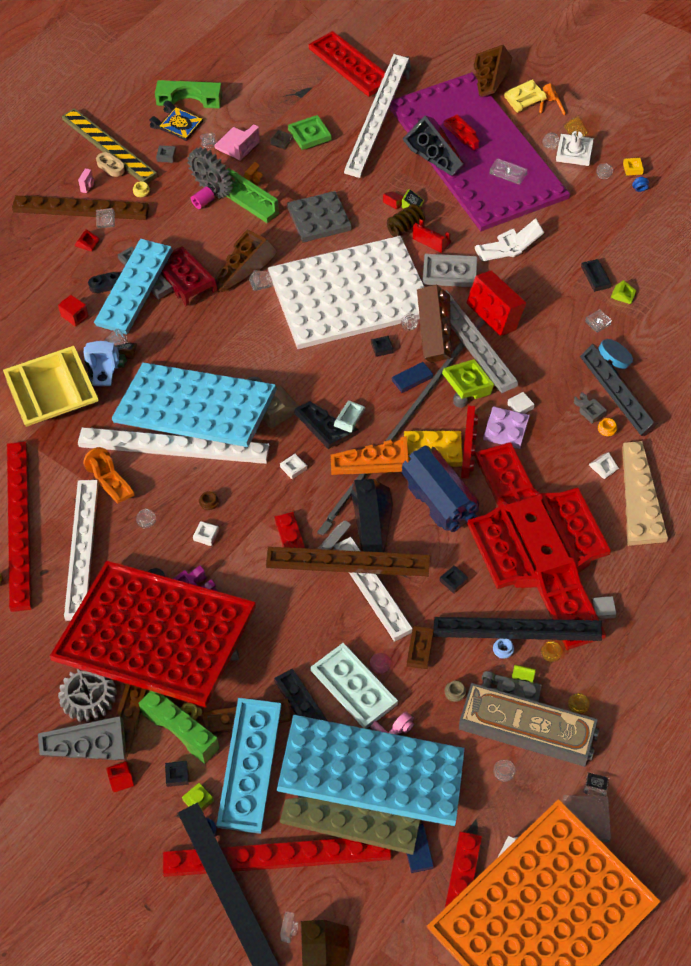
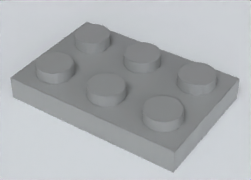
(449, 270)

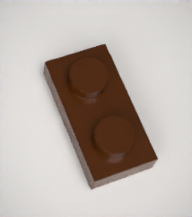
(420, 647)

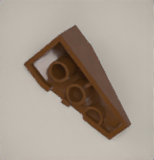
(491, 69)
(250, 254)

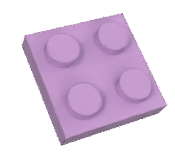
(506, 427)

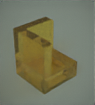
(576, 124)

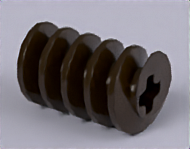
(404, 220)

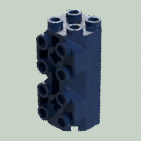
(440, 488)

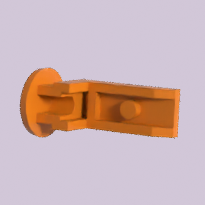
(101, 464)

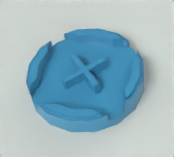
(615, 352)

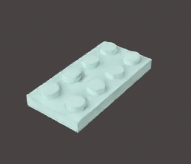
(354, 686)

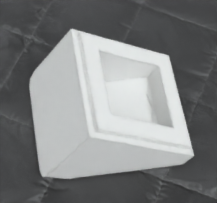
(604, 465)

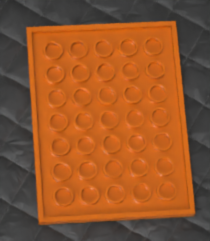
(546, 901)

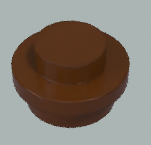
(208, 500)

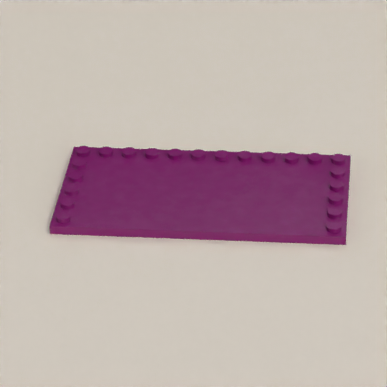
(483, 195)

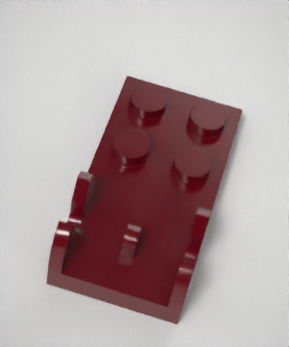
(187, 275)

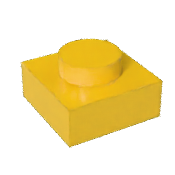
(633, 166)

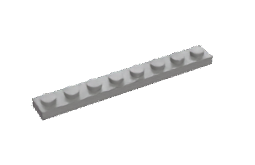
(480, 349)

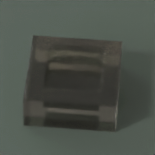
(281, 139)

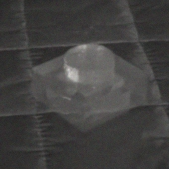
(105, 218)
(598, 321)
(289, 927)

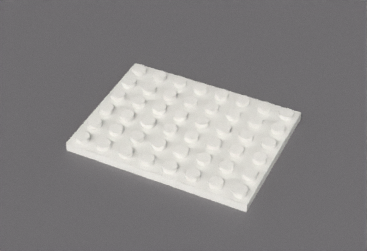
(347, 291)

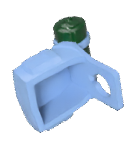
(103, 357)

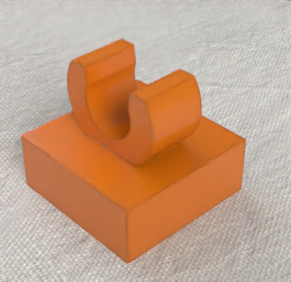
(252, 173)

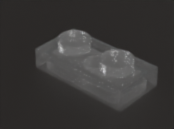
(508, 171)

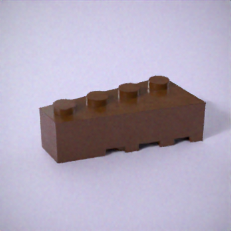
(435, 323)

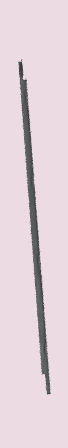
(326, 525)

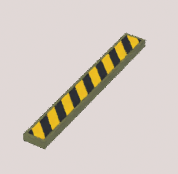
(107, 144)

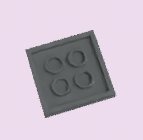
(319, 216)

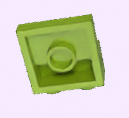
(468, 379)

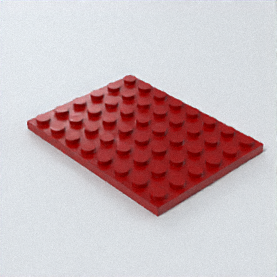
(154, 633)

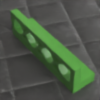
(248, 198)

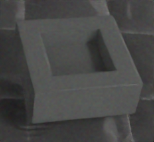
(166, 154)

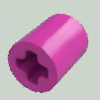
(202, 197)

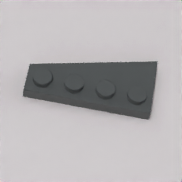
(87, 741)

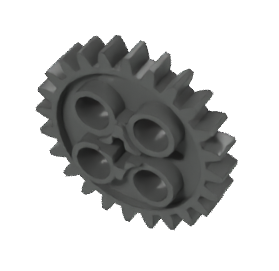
(210, 172)

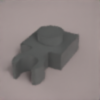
(591, 410)

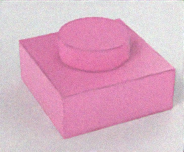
(86, 180)

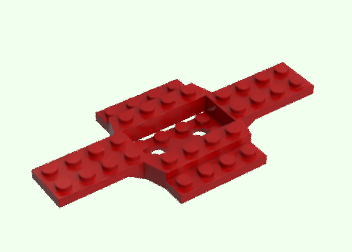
(561, 524)

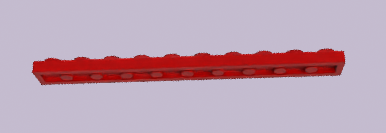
(18, 527)
(278, 856)

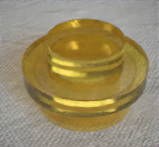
(551, 651)
(578, 703)

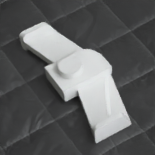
(510, 243)

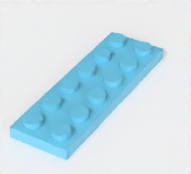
(133, 286)
(249, 766)

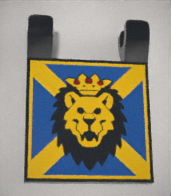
(178, 122)

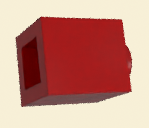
(73, 310)

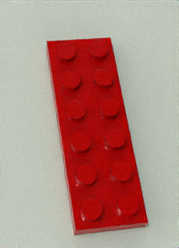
(348, 62)

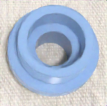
(503, 643)

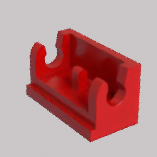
(430, 238)

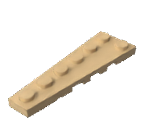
(642, 508)

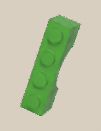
(206, 92)
(192, 734)

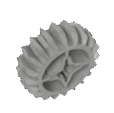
(70, 697)

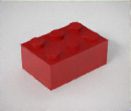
(496, 302)

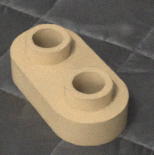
(110, 164)

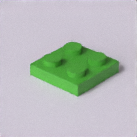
(309, 132)

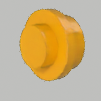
(607, 427)

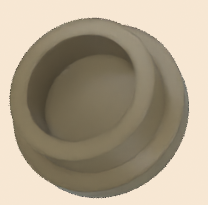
(455, 691)

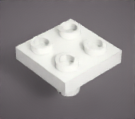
(574, 149)

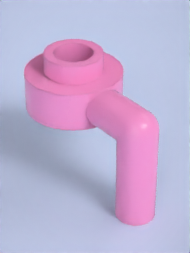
(402, 724)

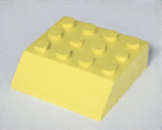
(50, 386)

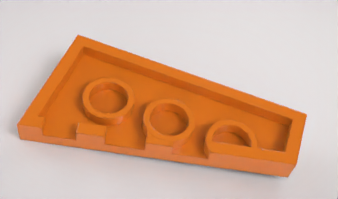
(371, 459)

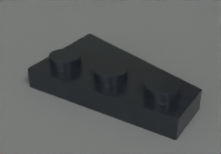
(322, 425)

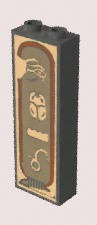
(529, 724)

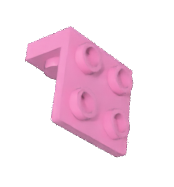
(239, 143)

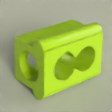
(523, 673)

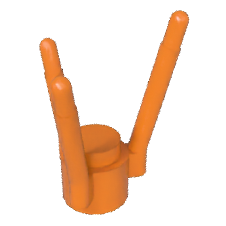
(551, 94)

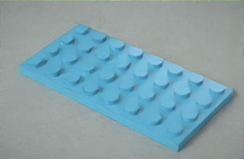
(195, 404)
(372, 770)

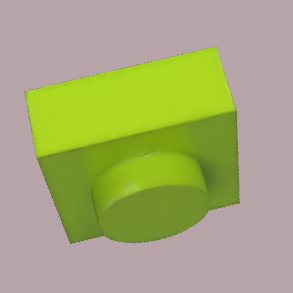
(199, 795)

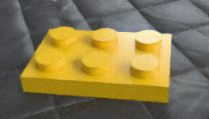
(446, 442)

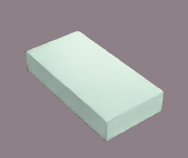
(349, 416)

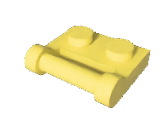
(524, 95)

